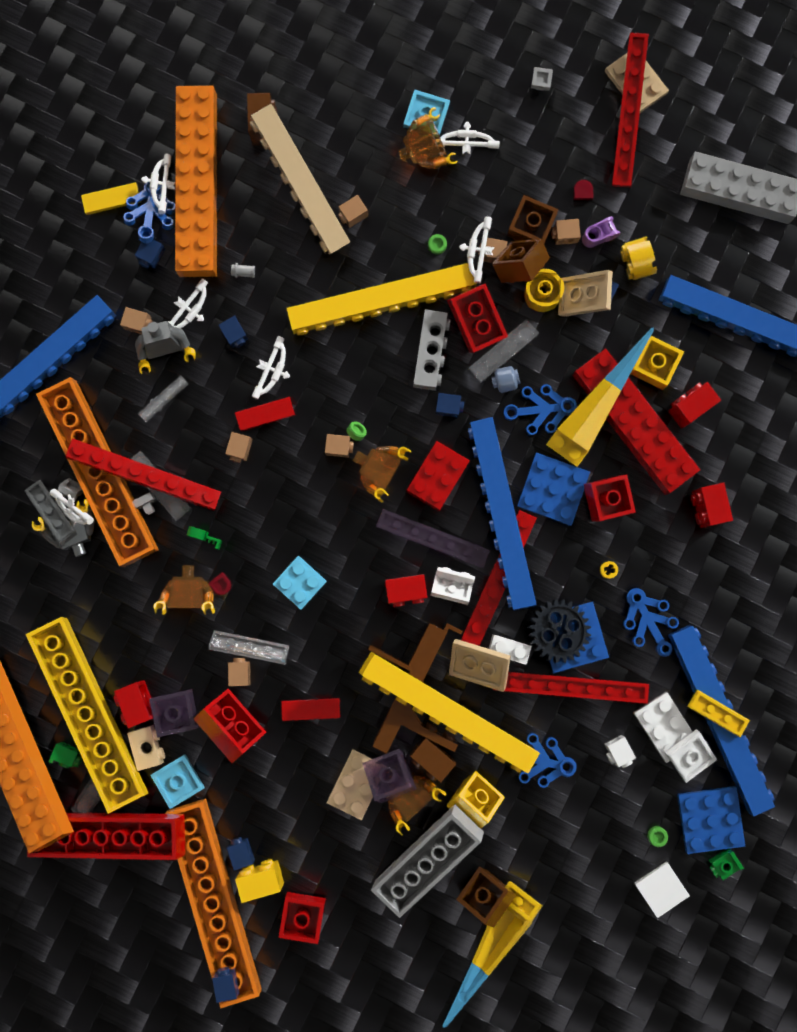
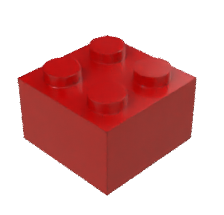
(697, 402)
(609, 498)
(711, 505)
(406, 589)
(134, 703)
(302, 917)

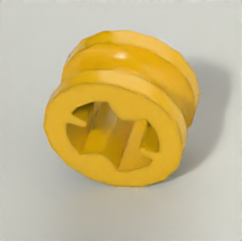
(606, 564)

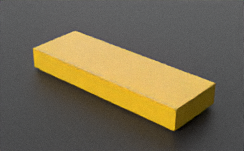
(108, 198)
(718, 713)

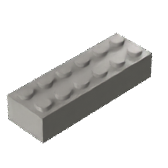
(741, 187)
(427, 860)

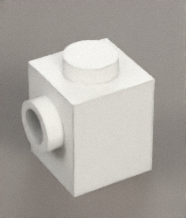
(619, 752)

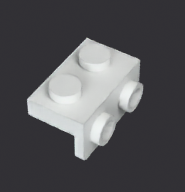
(452, 585)

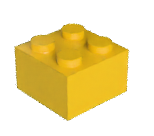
(657, 363)
(477, 799)
(259, 880)

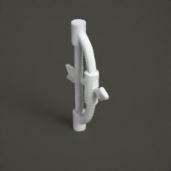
(469, 134)
(166, 162)
(477, 274)
(201, 287)
(276, 371)
(74, 518)

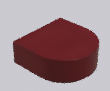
(583, 190)
(221, 584)

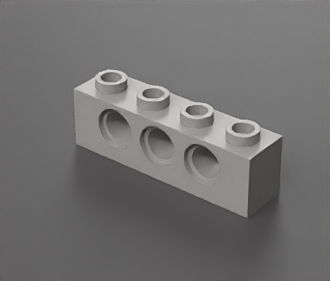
(431, 320)

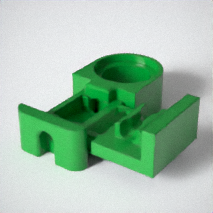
(202, 535)

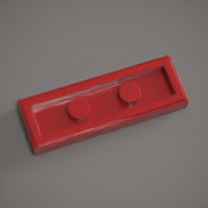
(265, 414)
(311, 709)

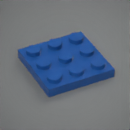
(553, 489)
(595, 650)
(711, 820)

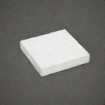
(691, 755)
(661, 889)

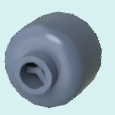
(506, 379)

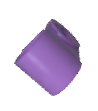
(603, 231)

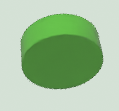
(437, 244)
(356, 431)
(657, 836)

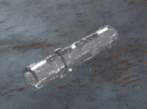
(163, 398)

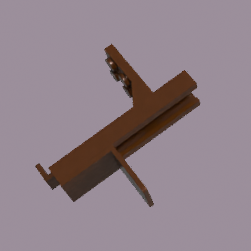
(403, 714)

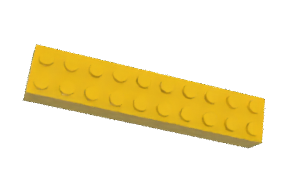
(87, 714)

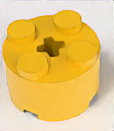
(639, 258)
(553, 287)

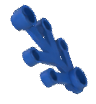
(149, 209)
(542, 409)
(647, 619)
(544, 762)

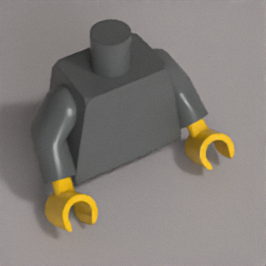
(159, 340)
(84, 533)

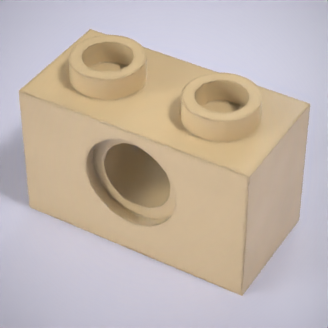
(142, 758)

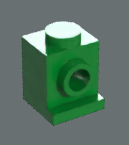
(66, 755)
(722, 858)

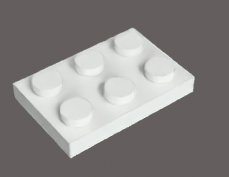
(663, 723)

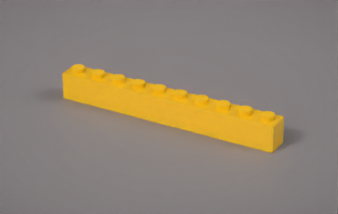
(380, 298)
(450, 713)

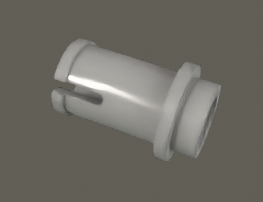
(242, 270)

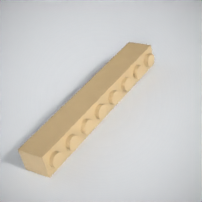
(299, 178)

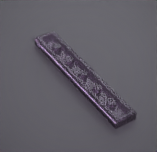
(433, 538)

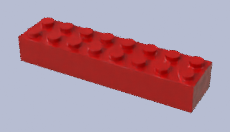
(640, 427)
(120, 837)

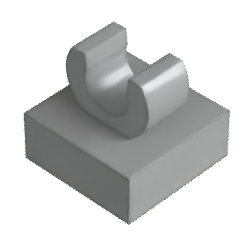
(541, 79)
(71, 488)
(146, 503)

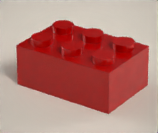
(477, 318)
(438, 476)
(229, 725)

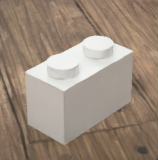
(518, 651)

